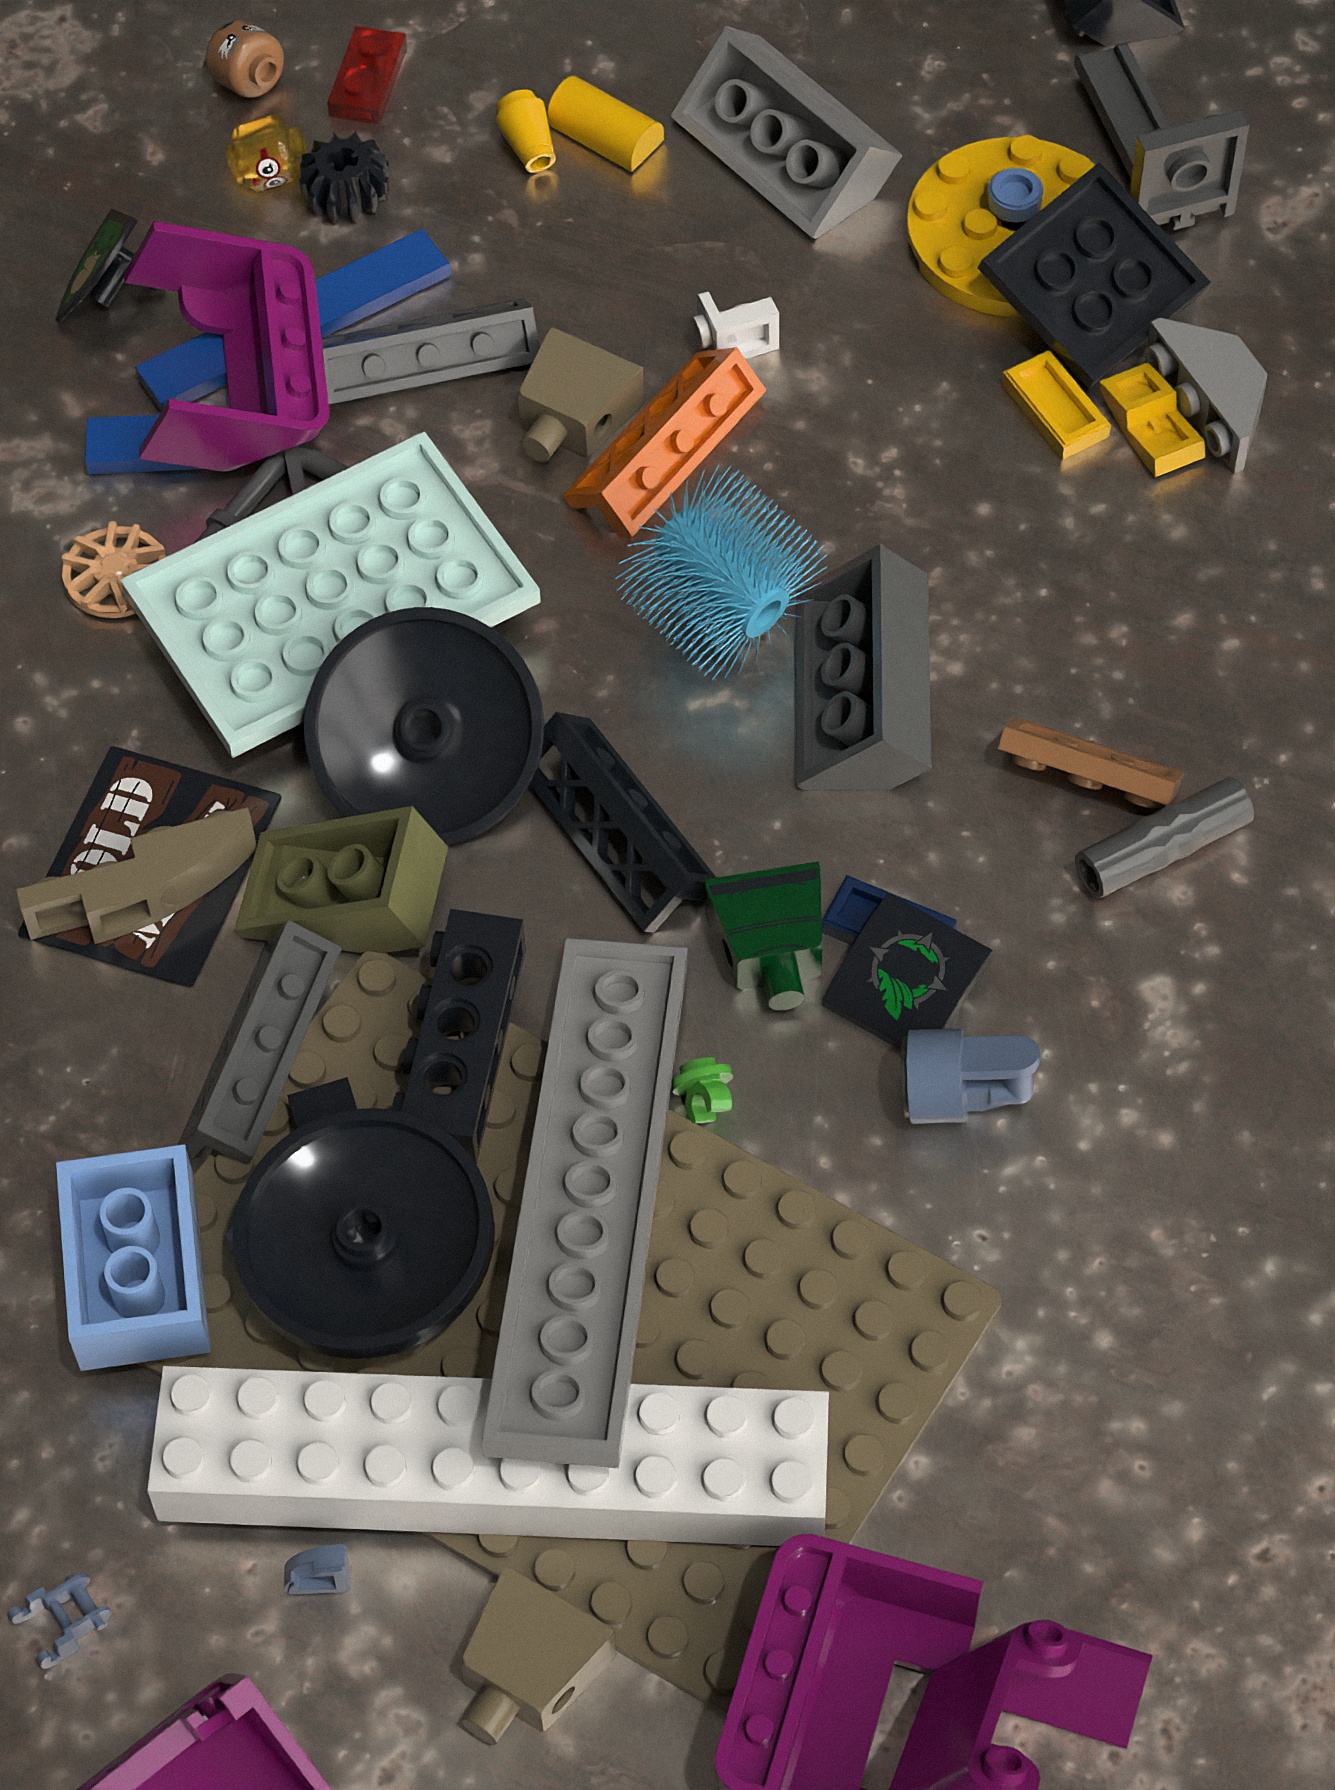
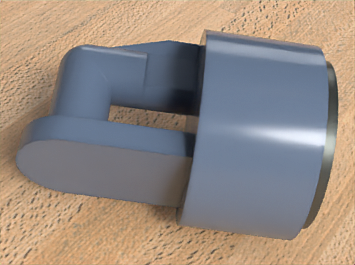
(958, 1074)

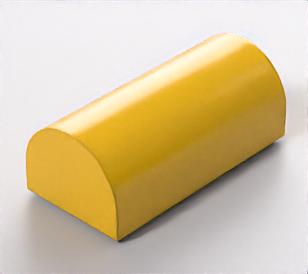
(603, 123)

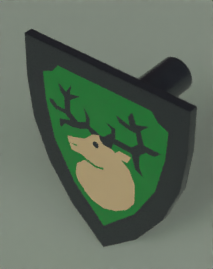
(104, 259)

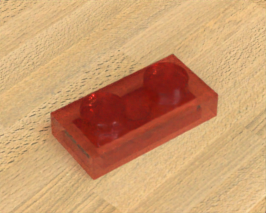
(367, 75)

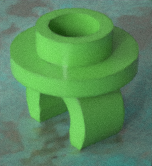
(705, 1088)

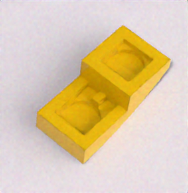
(1150, 419)

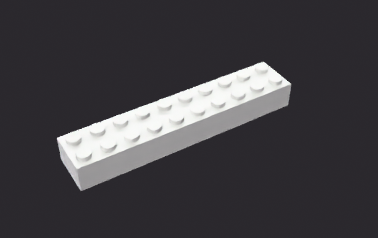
(413, 1460)

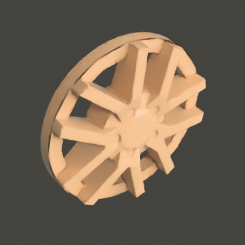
(107, 567)

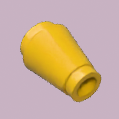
(526, 128)

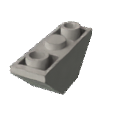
(1214, 384)

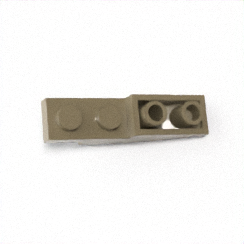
(165, 876)

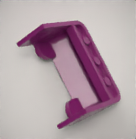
(270, 326)
(1031, 1672)

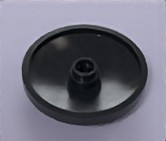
(426, 718)
(363, 1233)

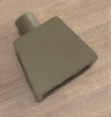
(576, 396)
(530, 1657)

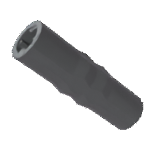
(1164, 837)

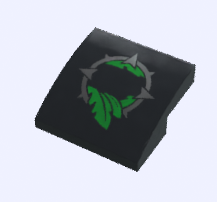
(905, 973)

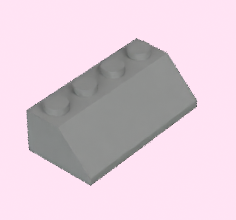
(784, 133)

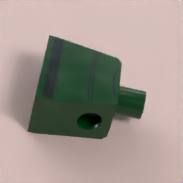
(769, 929)

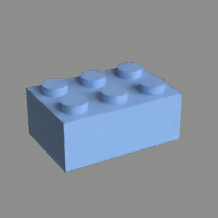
(132, 1258)

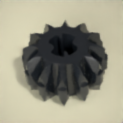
(344, 177)

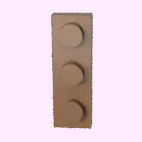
(1090, 763)

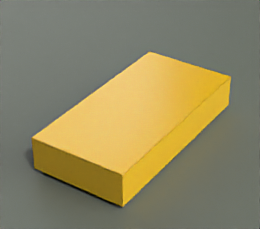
(1056, 404)

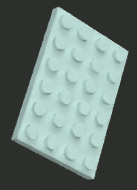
(276, 592)

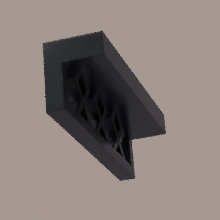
(633, 811)

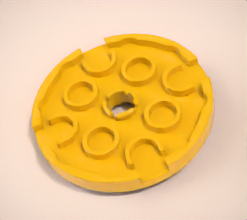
(952, 220)

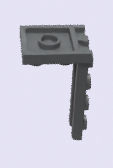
(1173, 168)

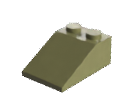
(347, 879)

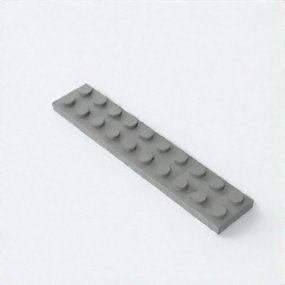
(587, 1207)

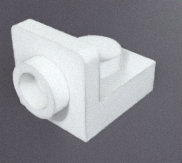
(747, 326)

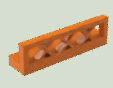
(668, 439)

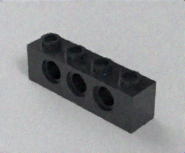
(470, 947)

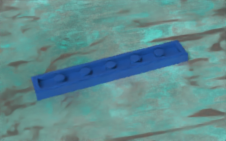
(342, 300)

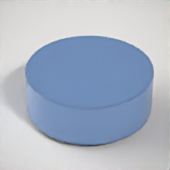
(1015, 195)

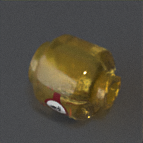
(266, 153)

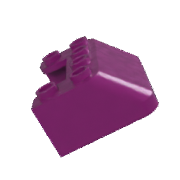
(825, 1659)

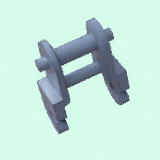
(52, 1601)

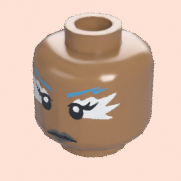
(241, 57)

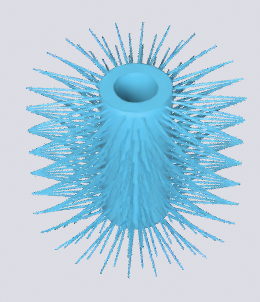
(721, 572)

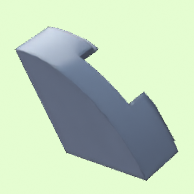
(318, 1571)

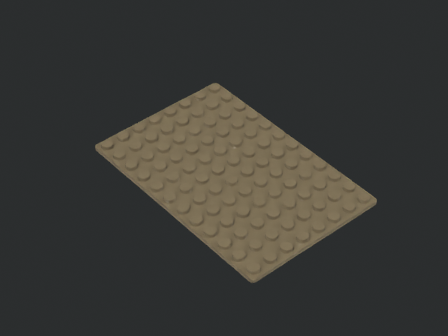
(740, 1290)

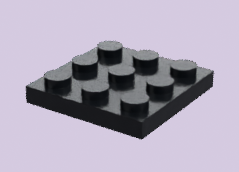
(1093, 274)

